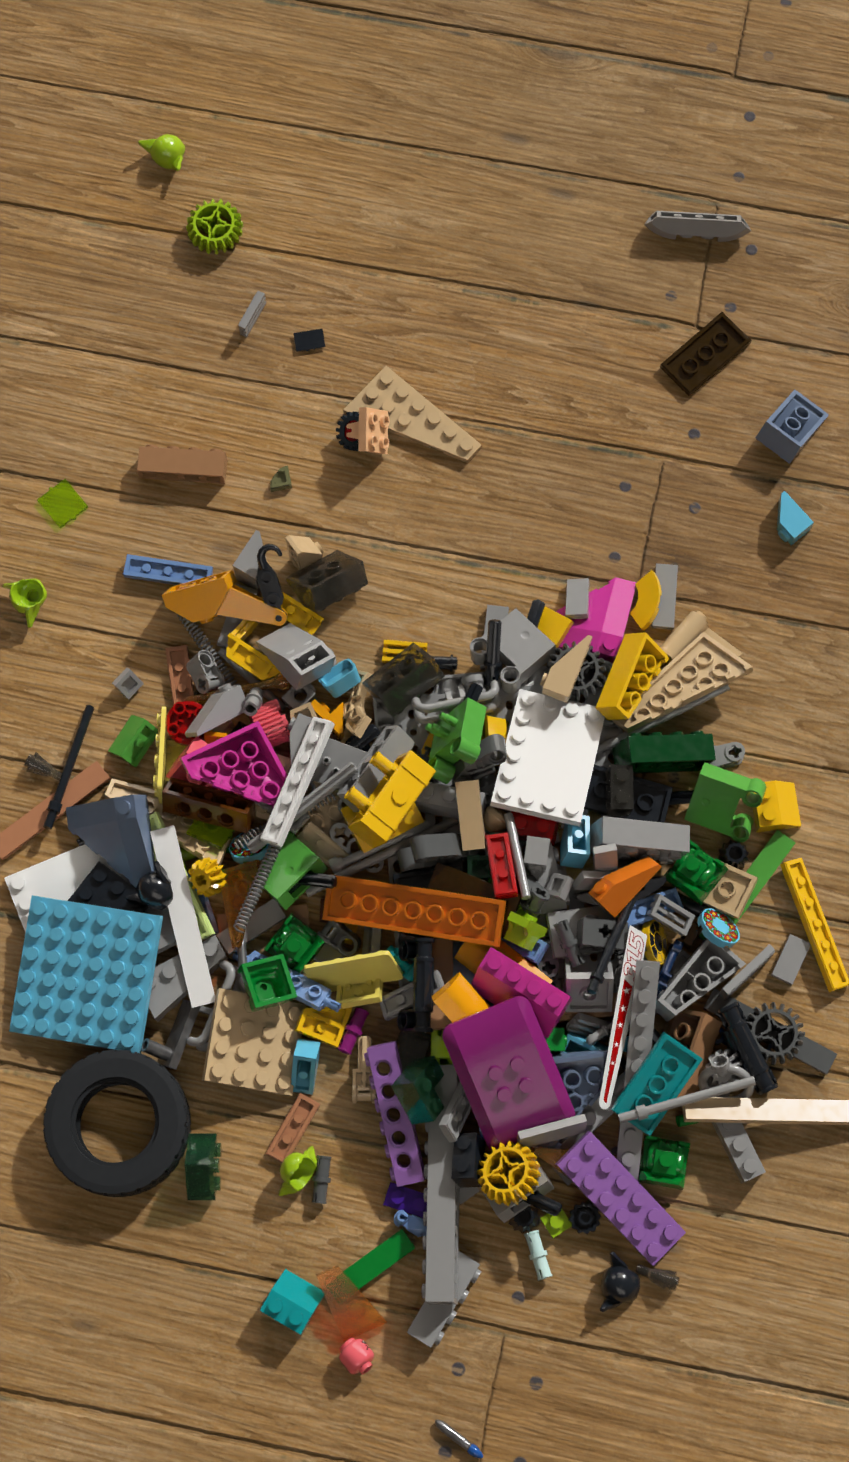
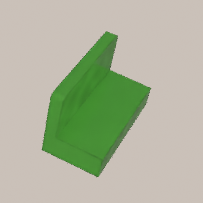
(134, 740)

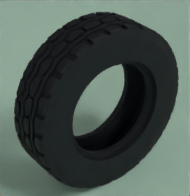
(66, 1108)

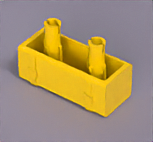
(391, 798)

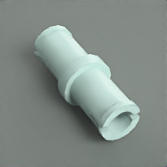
(538, 1255)

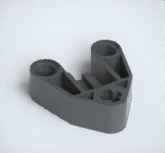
(492, 753)
(430, 849)

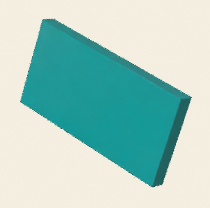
(658, 1080)

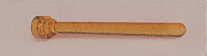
(278, 682)

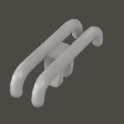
(451, 703)
(231, 974)

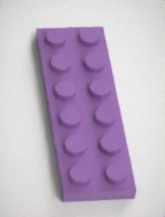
(620, 1198)

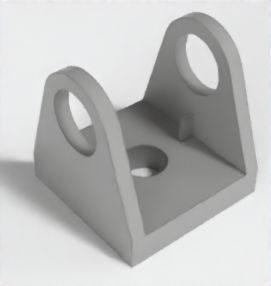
(577, 983)

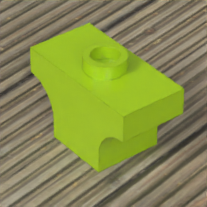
(524, 930)

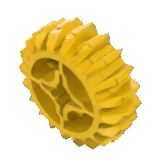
(497, 1170)

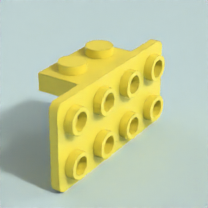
(166, 754)
(357, 977)

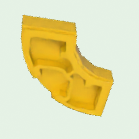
(648, 600)

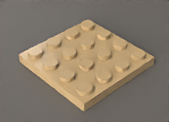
(250, 1046)

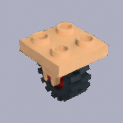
(365, 431)

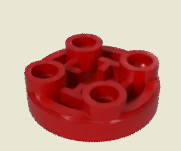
(179, 720)

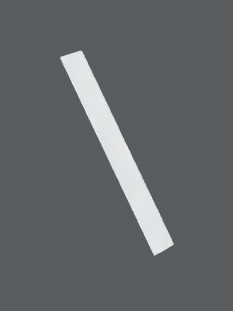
(184, 918)

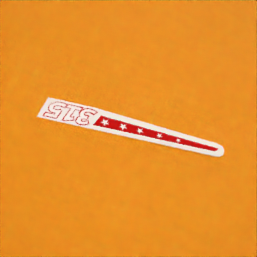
(634, 950)

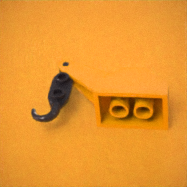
(220, 595)

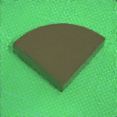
(281, 480)

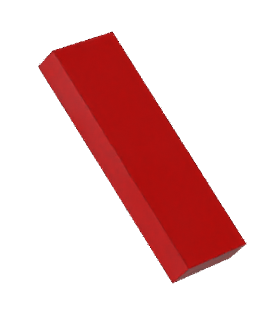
(501, 866)

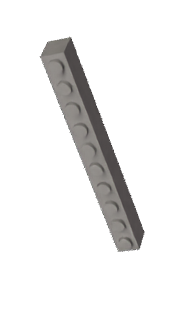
(442, 1206)

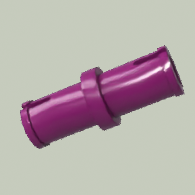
(353, 1031)

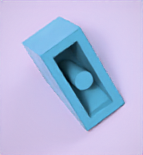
(791, 520)
(575, 844)
(305, 1066)

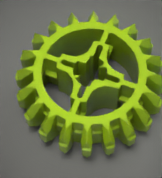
(207, 218)

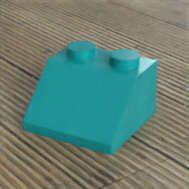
(292, 1301)

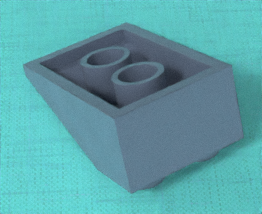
(791, 426)

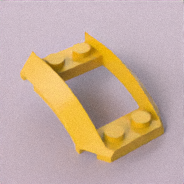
(253, 660)

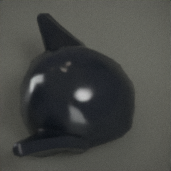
(153, 889)
(618, 1284)

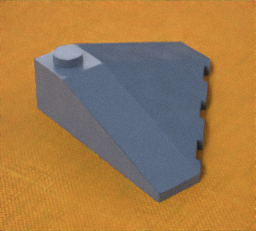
(118, 832)
(582, 1078)

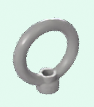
(721, 1066)

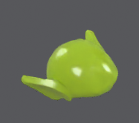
(165, 151)
(27, 597)
(297, 1171)

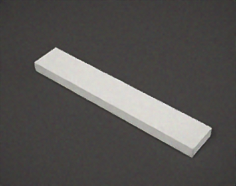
(297, 781)

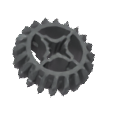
(591, 663)
(770, 1023)

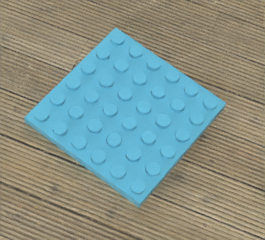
(86, 974)

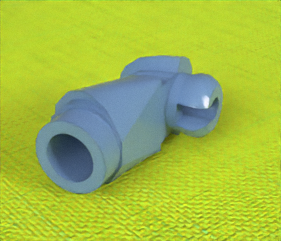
(411, 1223)

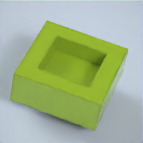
(556, 1224)

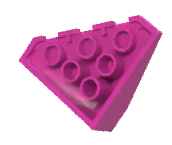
(606, 618)
(239, 764)

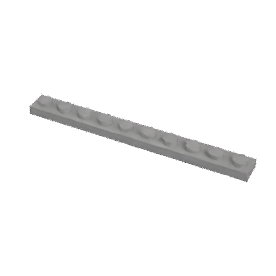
(638, 1048)

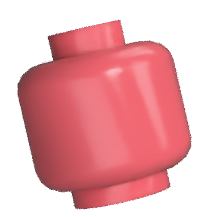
(356, 1356)

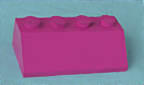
(502, 978)

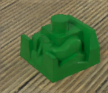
(696, 873)
(296, 942)
(267, 982)
(663, 1162)

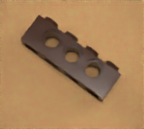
(208, 805)

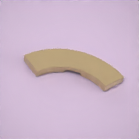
(354, 710)

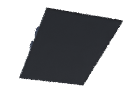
(309, 340)

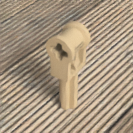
(361, 1084)

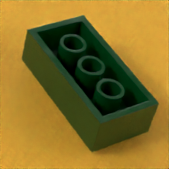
(665, 752)

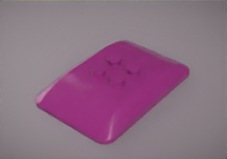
(507, 1070)

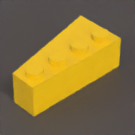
(630, 675)

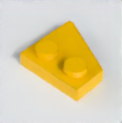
(323, 1025)

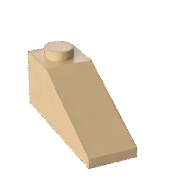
(303, 551)
(564, 673)

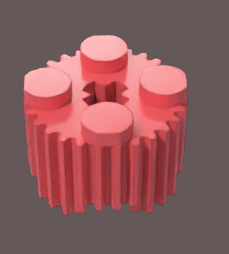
(272, 722)

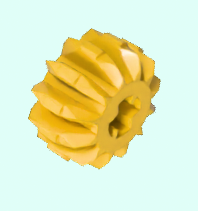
(207, 877)

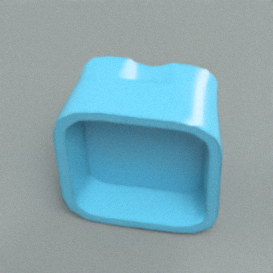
(341, 678)

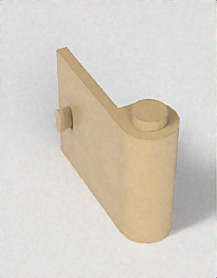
(688, 631)

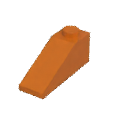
(621, 886)

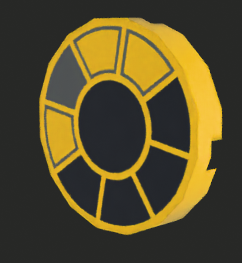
(656, 941)

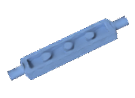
(307, 990)

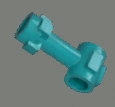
(406, 966)

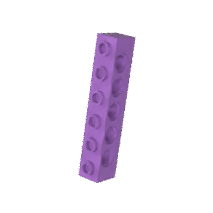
(400, 1173)

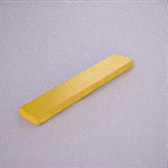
(815, 924)

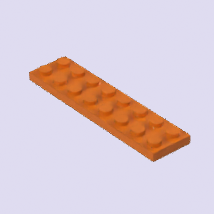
(415, 910)

